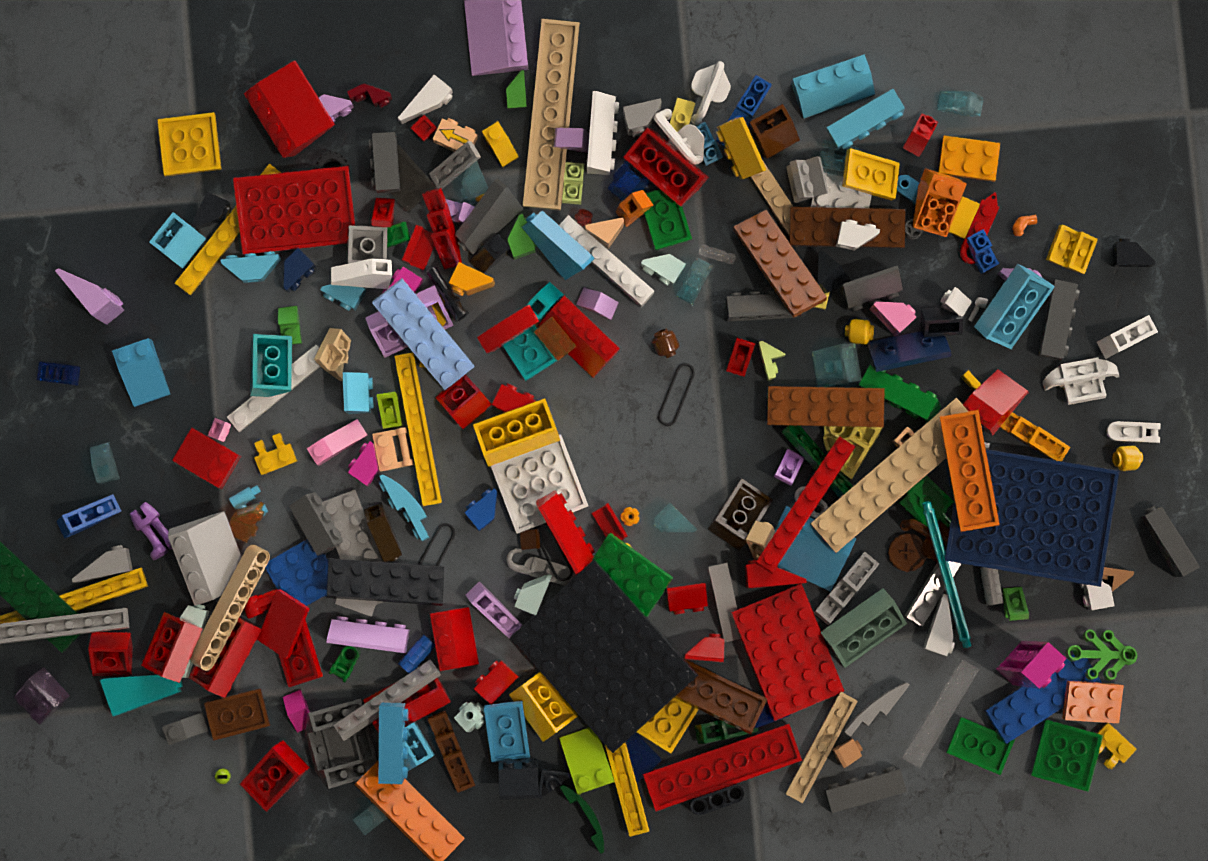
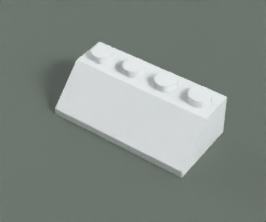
(601, 133)

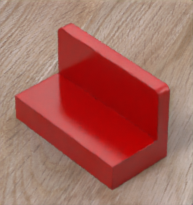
(419, 248)
(609, 522)

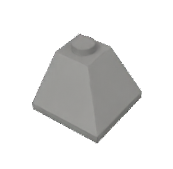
(366, 243)

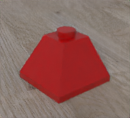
(707, 649)

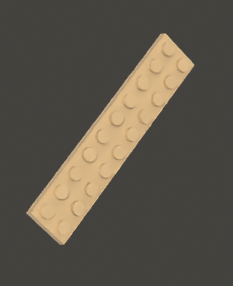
(550, 111)
(885, 483)

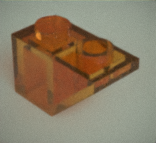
(244, 521)

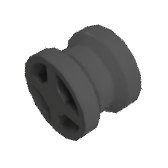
(910, 234)

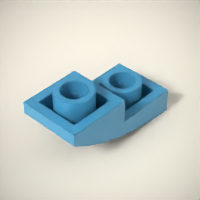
(711, 150)

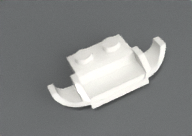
(1081, 379)

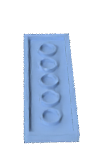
(423, 334)

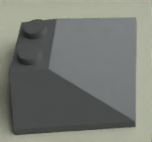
(334, 759)

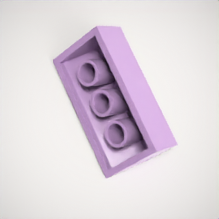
(387, 337)
(368, 635)

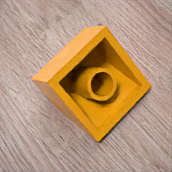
(469, 281)

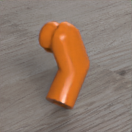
(1021, 224)

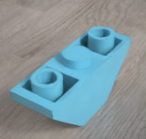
(252, 267)

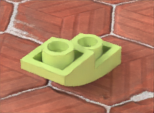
(573, 183)

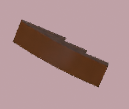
(451, 751)

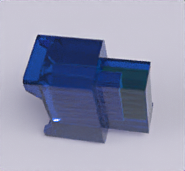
(626, 182)

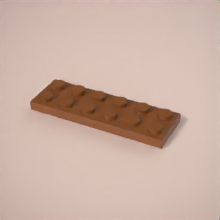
(780, 263)
(826, 406)

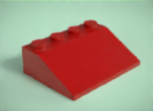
(289, 109)

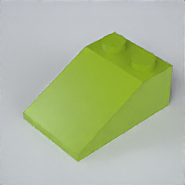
(586, 760)

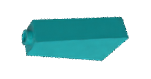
(137, 691)

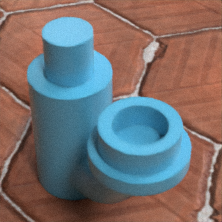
(245, 496)

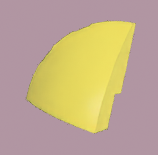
(860, 437)

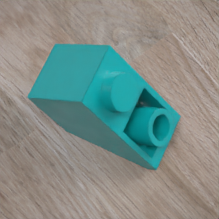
(545, 300)

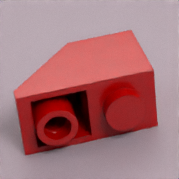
(920, 134)
(509, 399)

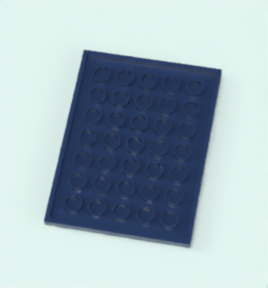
(1049, 518)

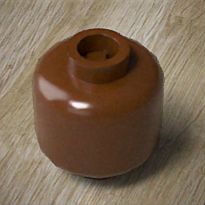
(665, 343)

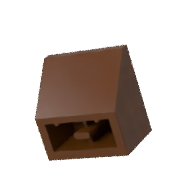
(774, 131)

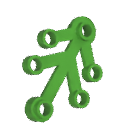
(1103, 654)

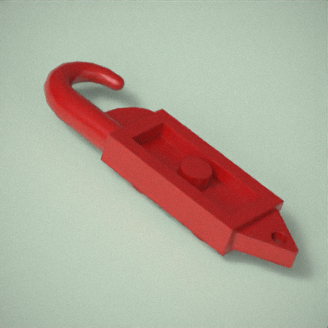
(983, 220)

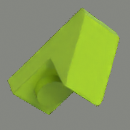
(389, 409)

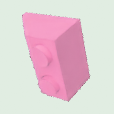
(894, 315)

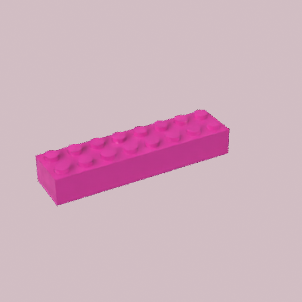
(1032, 664)

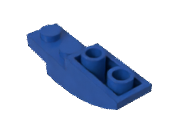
(750, 101)

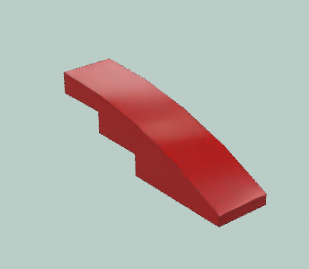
(443, 228)

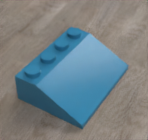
(813, 557)

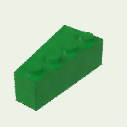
(902, 394)

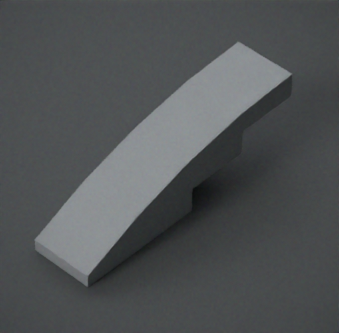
(846, 588)
(724, 600)
(881, 704)

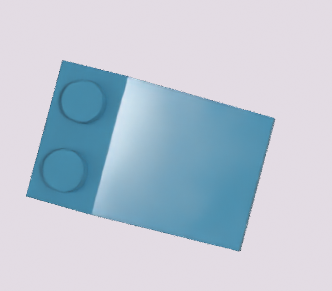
(141, 372)

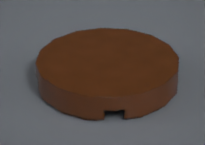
(906, 552)

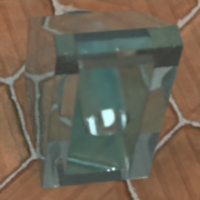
(473, 183)
(673, 521)

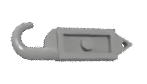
(539, 567)

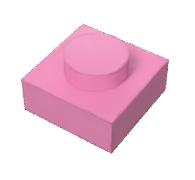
(219, 430)

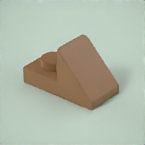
(1117, 576)

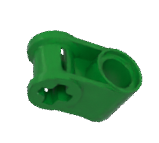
(345, 664)

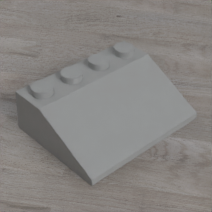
(205, 555)

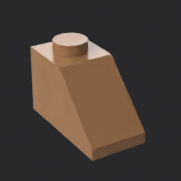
(847, 752)

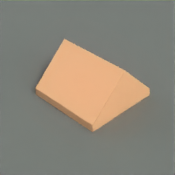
(605, 231)

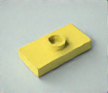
(682, 113)

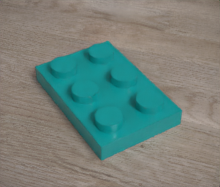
(529, 353)

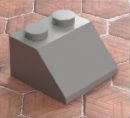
(640, 116)

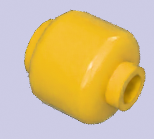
(859, 331)
(1127, 458)

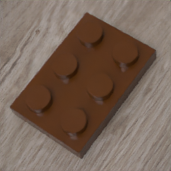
(237, 714)

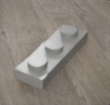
(455, 165)

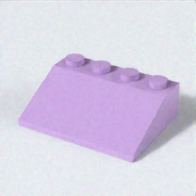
(496, 36)
(98, 301)

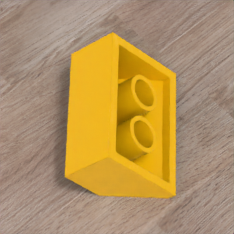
(740, 148)
(543, 706)

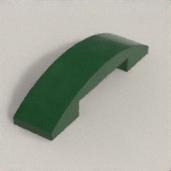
(572, 796)

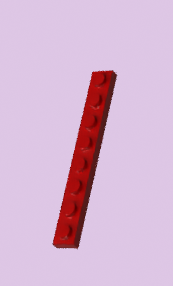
(805, 505)

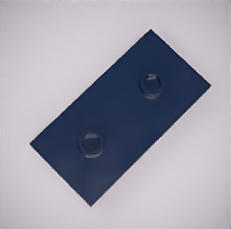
(907, 350)

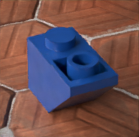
(484, 510)

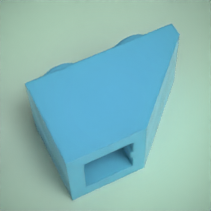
(347, 295)

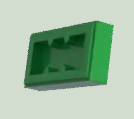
(397, 234)

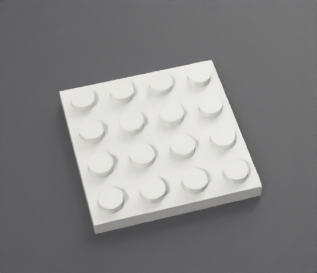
(534, 476)

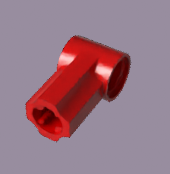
(258, 604)

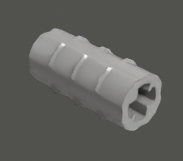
(991, 586)

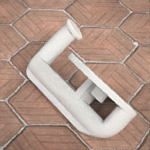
(711, 85)
(687, 140)

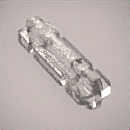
(717, 254)

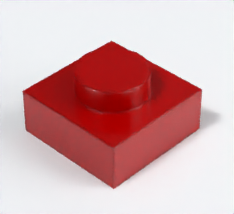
(424, 128)

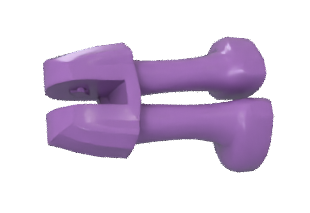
(152, 518)

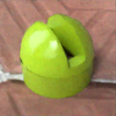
(222, 772)

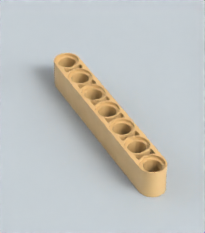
(230, 607)

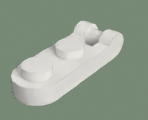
(1133, 432)

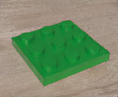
(1067, 755)

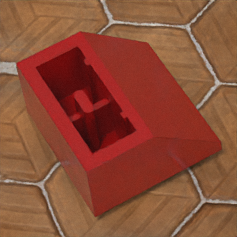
(496, 682)

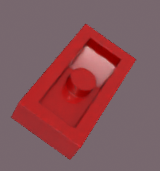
(383, 212)
(740, 357)

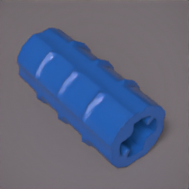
(417, 654)

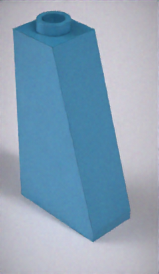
(557, 245)

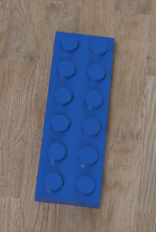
(1032, 705)

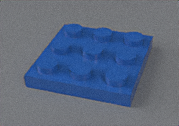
(300, 573)

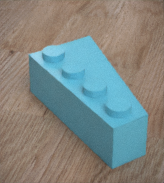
(866, 119)

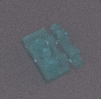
(832, 162)

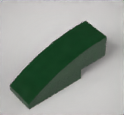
(717, 731)

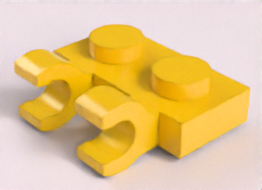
(276, 458)
(1115, 744)

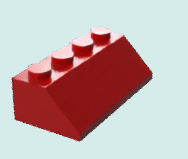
(665, 166)
(592, 346)
(565, 531)
(229, 663)
(421, 702)

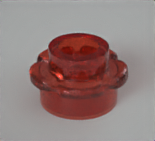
(583, 217)

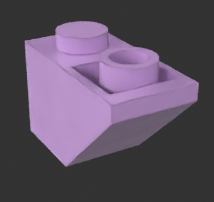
(336, 106)

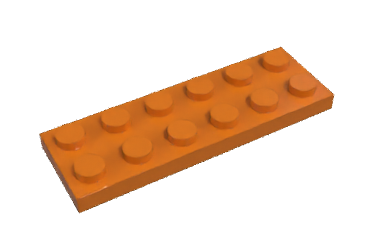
(969, 471)
(412, 815)

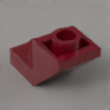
(379, 97)

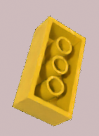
(516, 432)

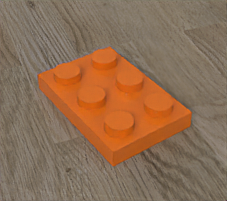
(1092, 701)

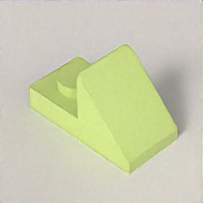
(767, 354)

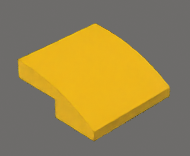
(1071, 249)

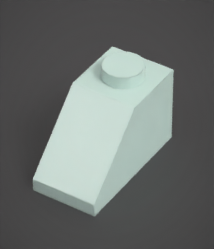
(532, 594)

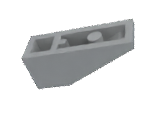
(109, 564)

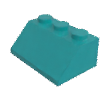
(270, 365)

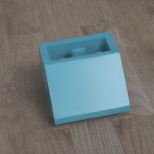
(177, 240)
(417, 747)

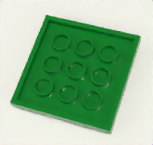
(633, 573)

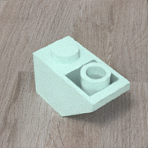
(665, 267)

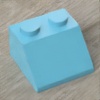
(357, 393)

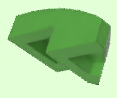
(516, 91)

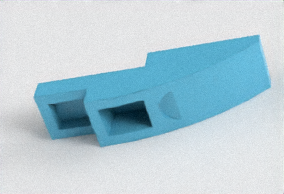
(400, 499)

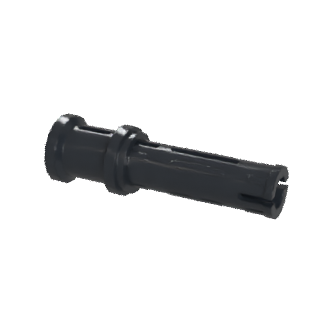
(451, 301)

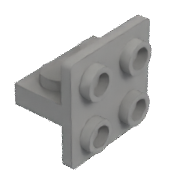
(807, 179)

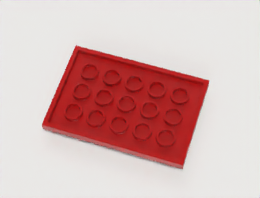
(294, 209)
(787, 652)

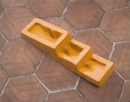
(1035, 437)

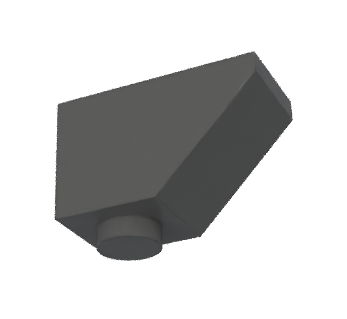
(185, 728)

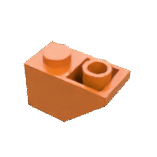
(633, 207)

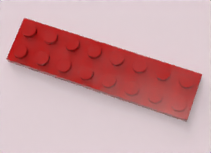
(722, 767)

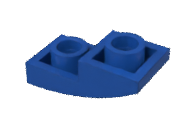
(980, 249)

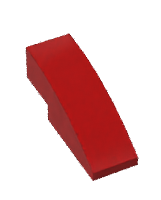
(508, 329)

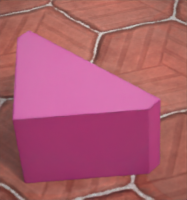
(296, 709)

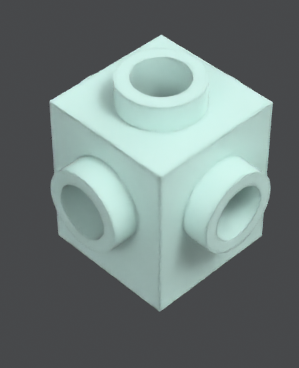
(464, 716)

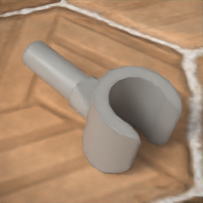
(980, 302)

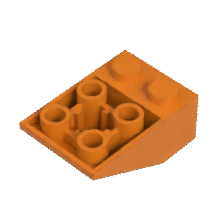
(937, 202)

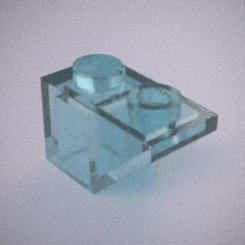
(960, 103)
(694, 280)
(103, 463)

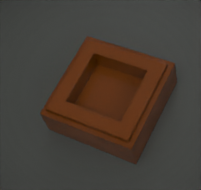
(530, 539)

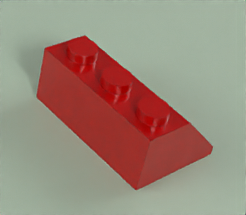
(454, 639)
(171, 647)

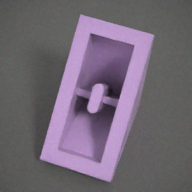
(572, 139)
(597, 303)

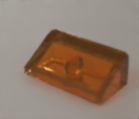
(555, 338)

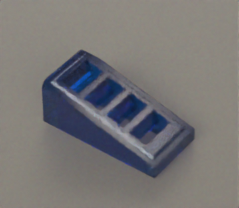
(70, 376)

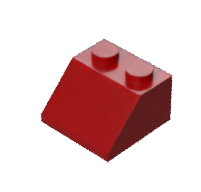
(463, 401)
(687, 597)
(111, 654)

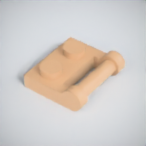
(386, 450)

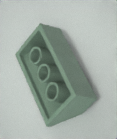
(864, 627)

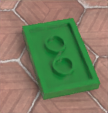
(666, 221)
(979, 746)

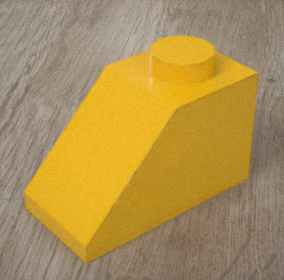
(500, 144)

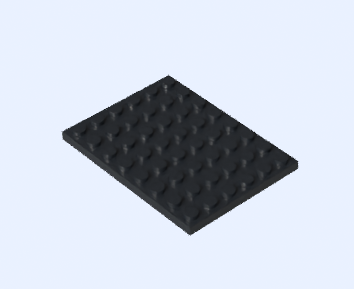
(604, 656)

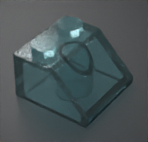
(837, 365)

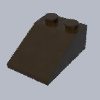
(739, 514)

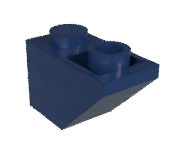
(296, 268)

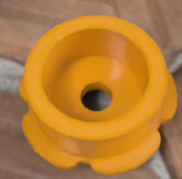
(630, 521)

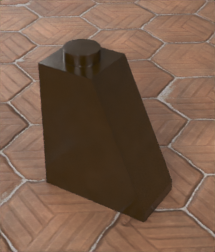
(382, 532)

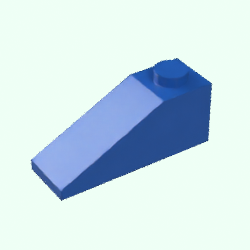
(88, 516)

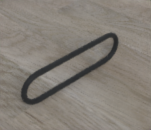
(669, 390)
(433, 538)
(551, 566)

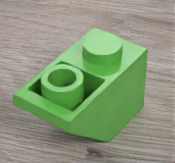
(519, 241)

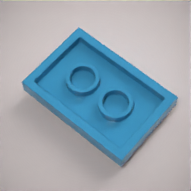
(506, 731)

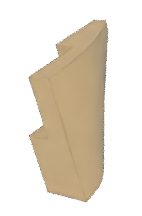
(334, 352)

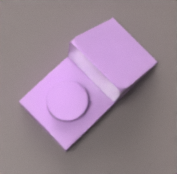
(459, 211)

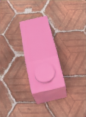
(336, 442)

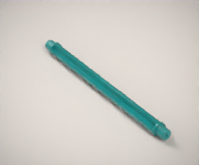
(946, 574)

